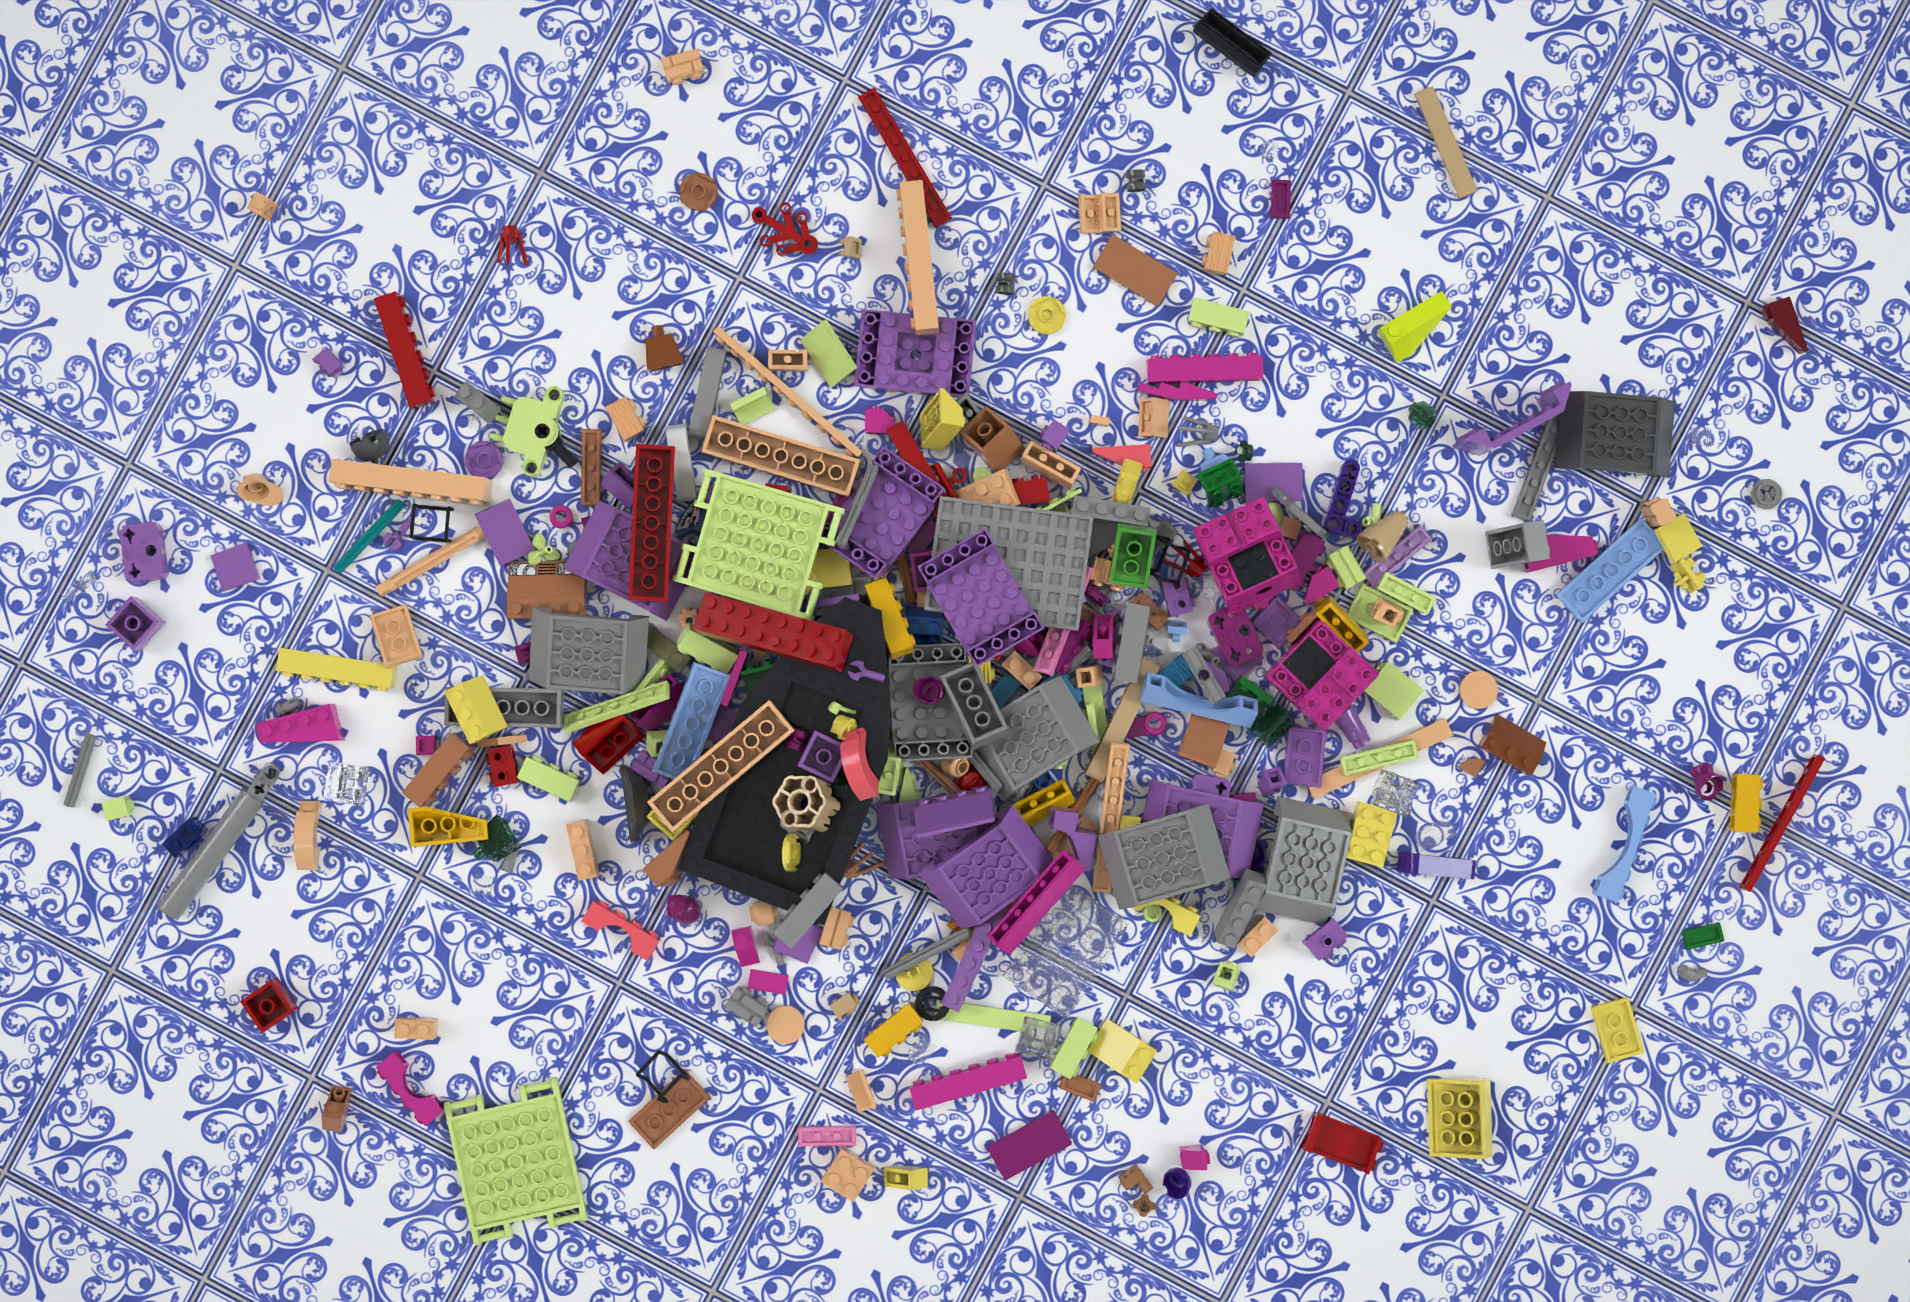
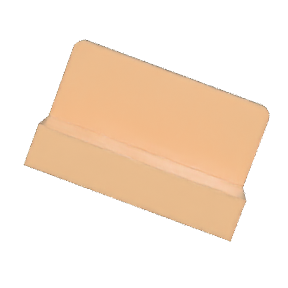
(1153, 417)
(861, 1090)

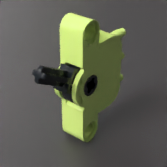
(524, 432)

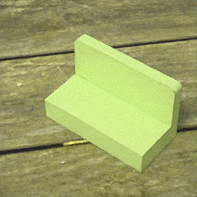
(752, 406)

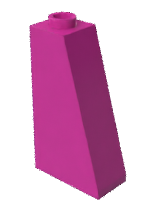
(1564, 550)

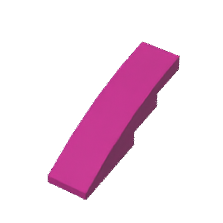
(1185, 392)

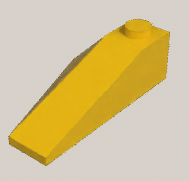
(439, 826)

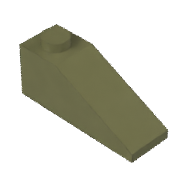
(667, 650)

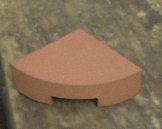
(1472, 766)

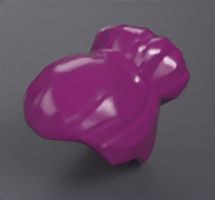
(1706, 782)
(683, 909)

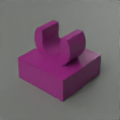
(523, 653)

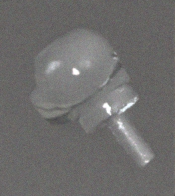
(1157, 647)

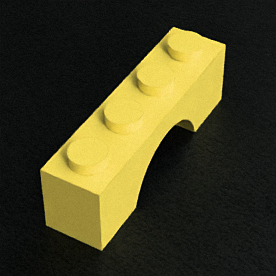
(1183, 917)

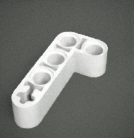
(683, 469)

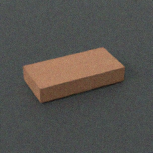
(1081, 1087)

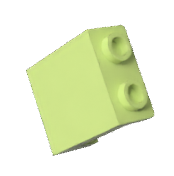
(1393, 690)
(892, 774)

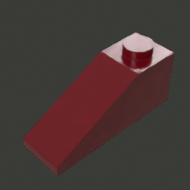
(1784, 321)

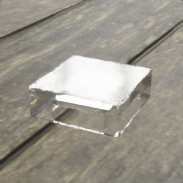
(1700, 437)
(482, 884)

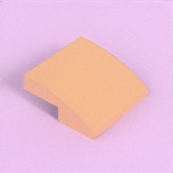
(1099, 213)

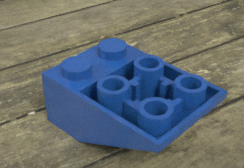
(925, 625)

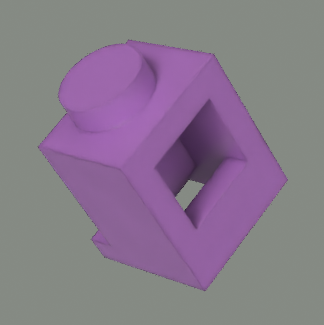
(329, 363)
(1271, 781)

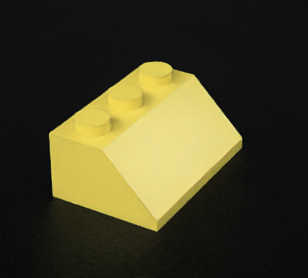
(940, 421)
(476, 709)

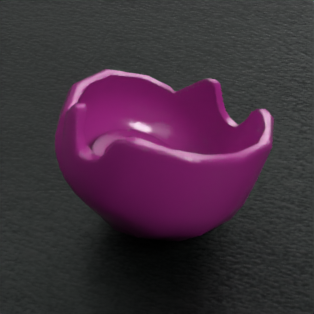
(928, 690)

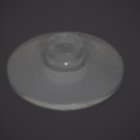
(961, 460)
(1199, 593)

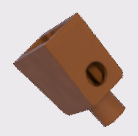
(662, 350)

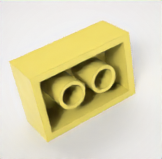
(1370, 834)

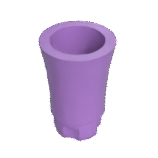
(1353, 728)

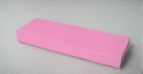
(827, 1135)

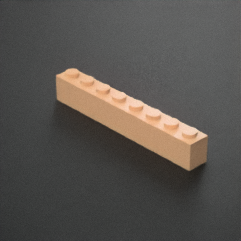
(918, 257)

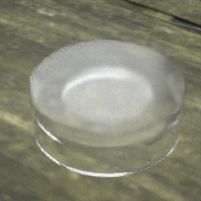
(1269, 149)
(477, 423)

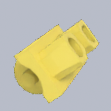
(1685, 575)

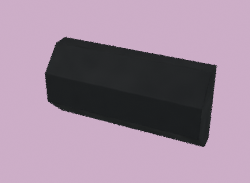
(1232, 42)

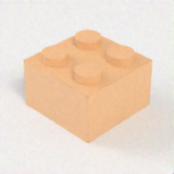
(847, 1173)

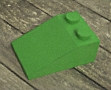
(1132, 555)

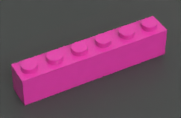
(1204, 369)
(1036, 902)
(968, 1081)

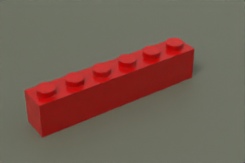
(404, 350)

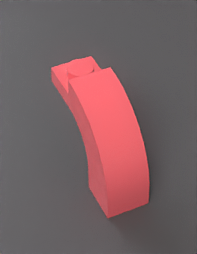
(855, 765)

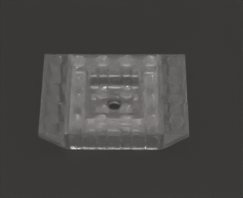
(1059, 979)

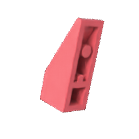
(1117, 454)

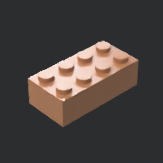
(439, 769)

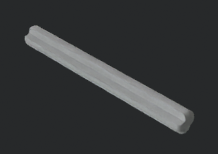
(856, 505)
(926, 953)

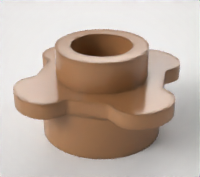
(1143, 1211)

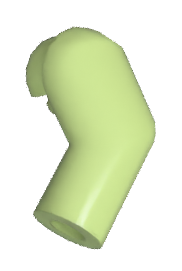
(1277, 512)
(1374, 517)

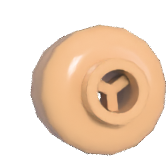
(955, 767)
(763, 913)

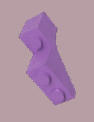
(1082, 840)

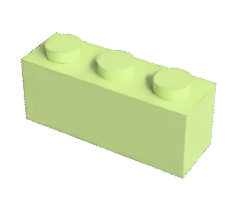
(1218, 317)
(707, 650)
(549, 778)
(1074, 1048)

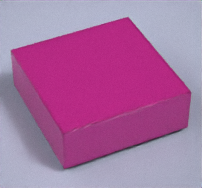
(425, 745)

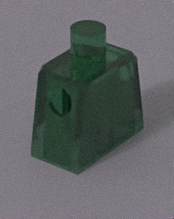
(500, 842)

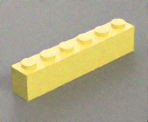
(336, 668)

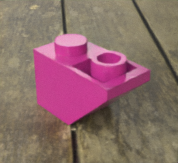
(1194, 1157)

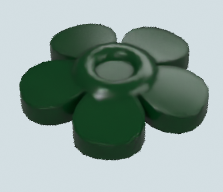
(1244, 451)

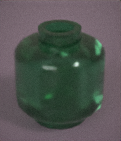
(1422, 415)

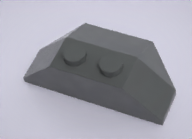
(636, 795)

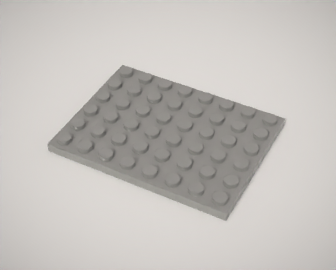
(1039, 547)

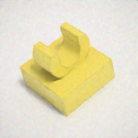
(1184, 482)

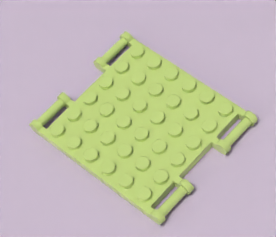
(758, 544)
(515, 1161)

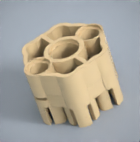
(819, 807)

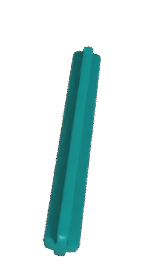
(369, 536)

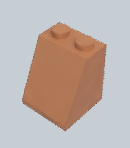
(992, 439)
(1203, 740)

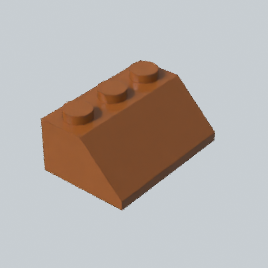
(1512, 745)

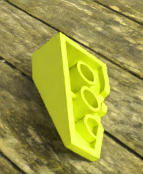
(1410, 329)

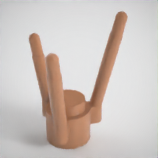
(853, 867)

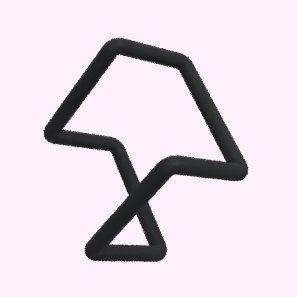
(447, 509)
(1166, 540)
(661, 1097)

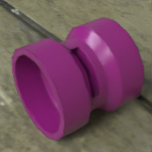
(797, 740)

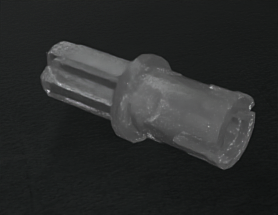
(80, 586)

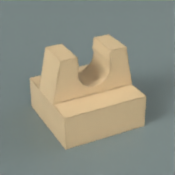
(852, 247)

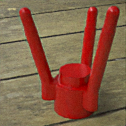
(509, 236)
(1195, 566)

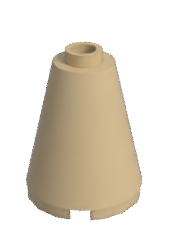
(1383, 536)

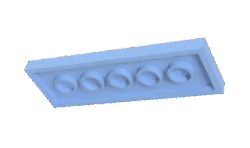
(1610, 570)
(691, 720)

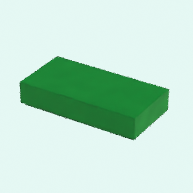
(1702, 935)

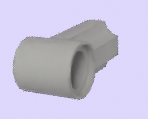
(1085, 653)

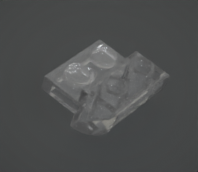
(346, 783)
(1394, 793)
(1038, 1038)

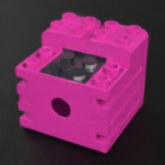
(1247, 555)
(1321, 675)

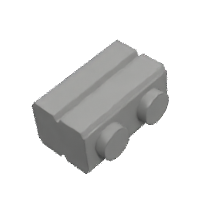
(477, 402)
(747, 1006)

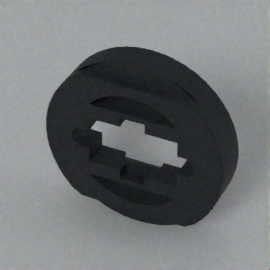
(920, 1008)

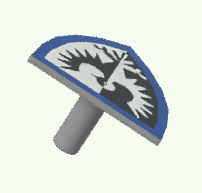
(691, 518)

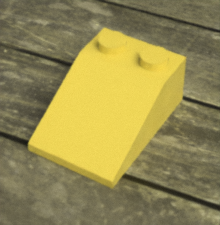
(1122, 1050)

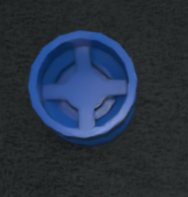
(1043, 781)

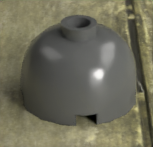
(371, 446)

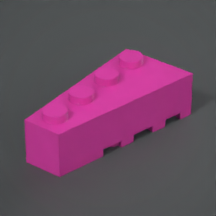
(304, 726)

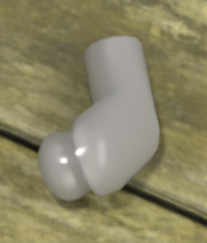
(1207, 655)
(1691, 975)

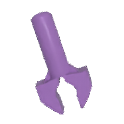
(398, 535)
(865, 672)

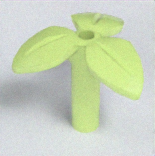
(548, 552)

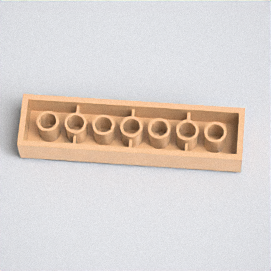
(781, 456)
(411, 481)
(721, 766)

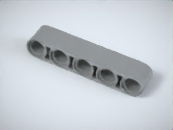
(707, 392)

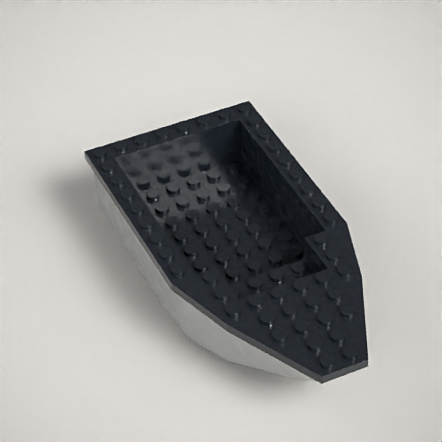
(739, 831)

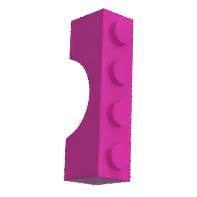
(394, 1071)

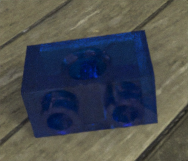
(185, 837)

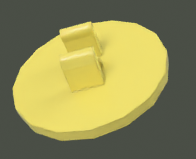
(917, 976)

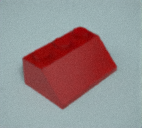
(608, 741)

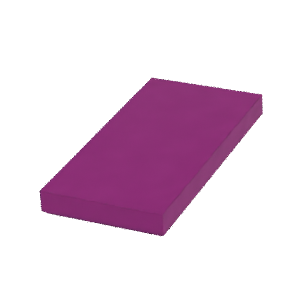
(1029, 1145)

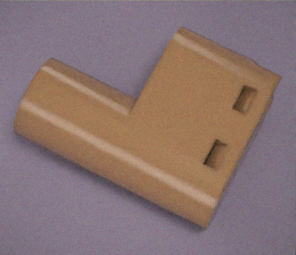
(1135, 1176)

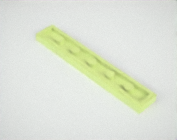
(616, 706)
(990, 1016)

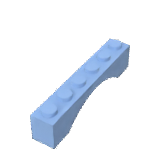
(1233, 710)
(1637, 806)

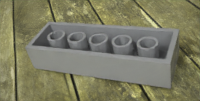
(523, 707)

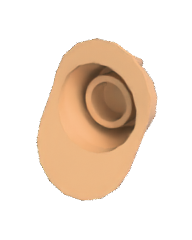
(258, 490)

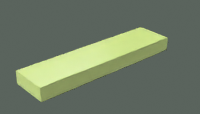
(1379, 757)

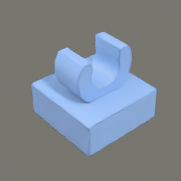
(1176, 628)

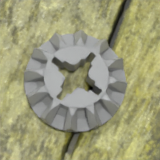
(1775, 492)

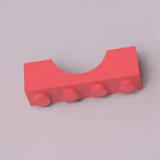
(642, 941)

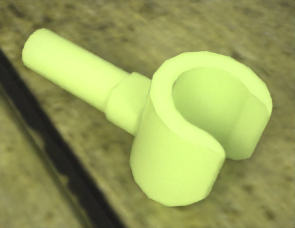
(834, 707)

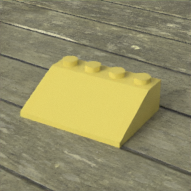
(1460, 1117)

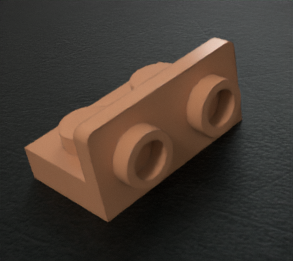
(1157, 615)

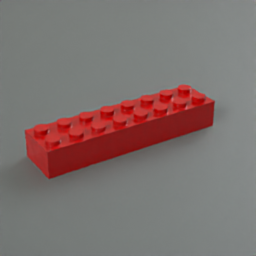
(651, 523)
(773, 632)

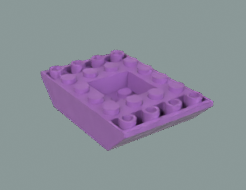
(886, 350)

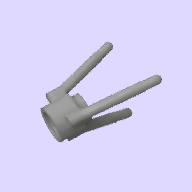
(1208, 432)

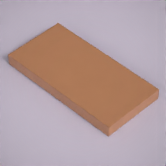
(1135, 270)
(660, 1120)

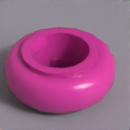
(552, 516)
(1148, 717)

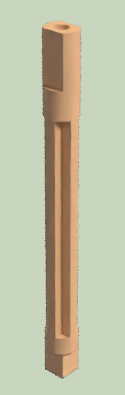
(430, 561)

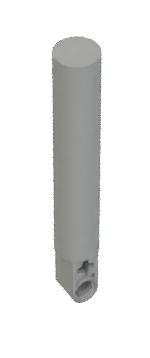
(217, 844)

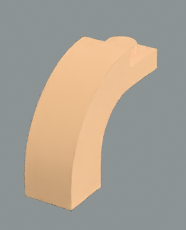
(305, 835)

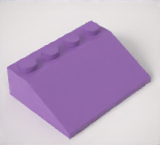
(954, 812)

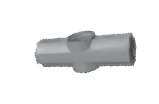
(1210, 686)

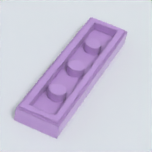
(1401, 553)

